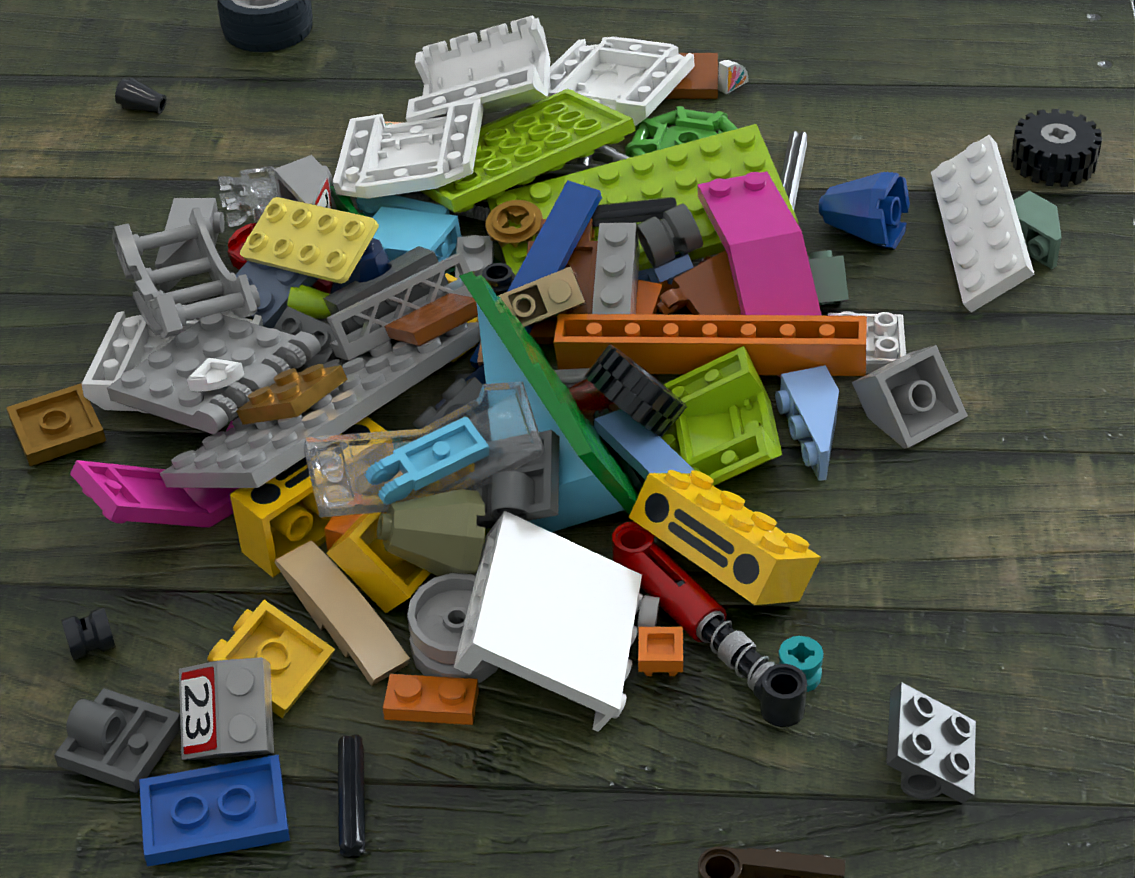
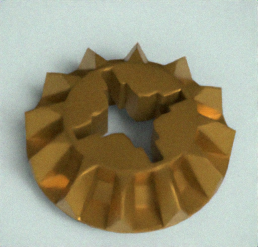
(516, 211)

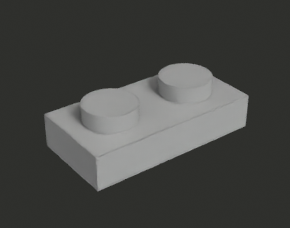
(477, 252)

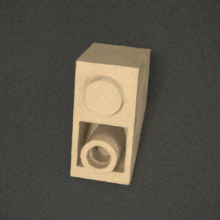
(544, 297)

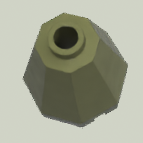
(436, 531)

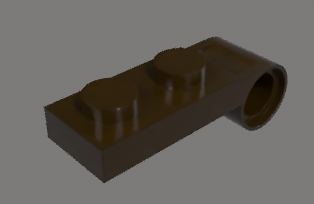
(766, 863)

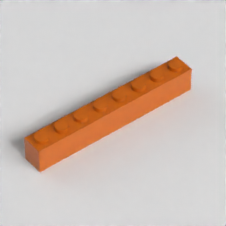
(689, 341)

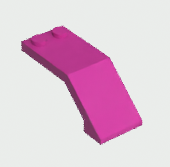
(761, 245)
(141, 495)

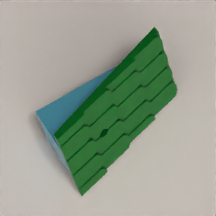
(588, 475)

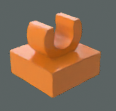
(660, 650)

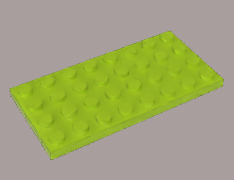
(658, 175)

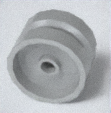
(437, 623)

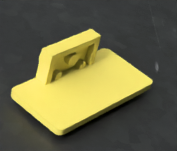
(309, 239)

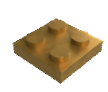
(291, 393)
(55, 424)

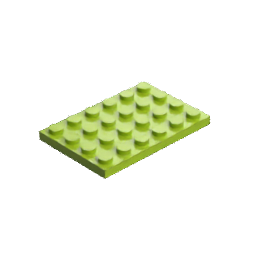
(531, 143)

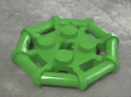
(689, 126)

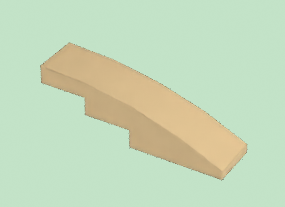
(343, 612)

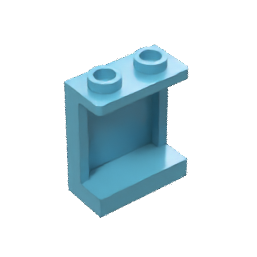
(407, 229)

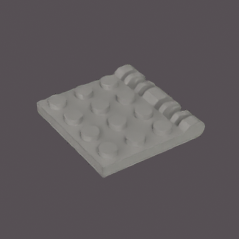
(161, 380)

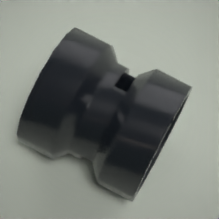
(88, 633)

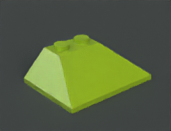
(726, 418)

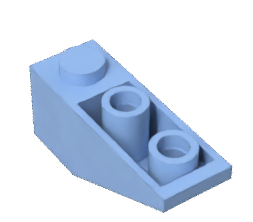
(811, 407)

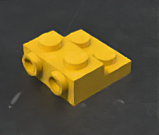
(291, 650)

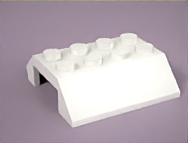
(499, 70)

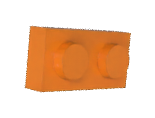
(431, 699)

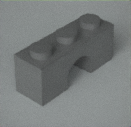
(400, 269)

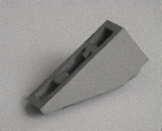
(187, 250)

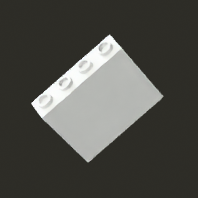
(552, 616)

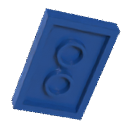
(213, 810)

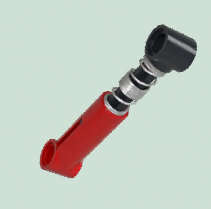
(776, 686)

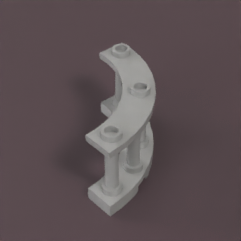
(164, 310)

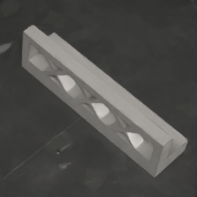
(373, 331)

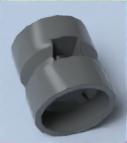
(669, 235)

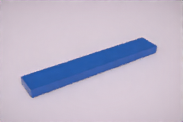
(556, 238)

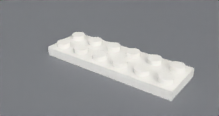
(981, 224)

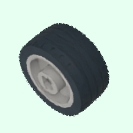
(265, 23)

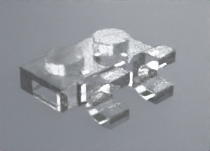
(255, 185)

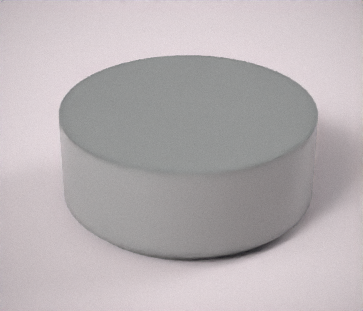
(648, 612)

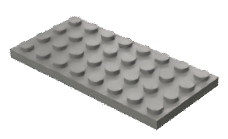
(261, 450)

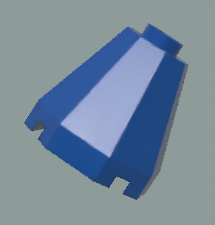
(868, 208)

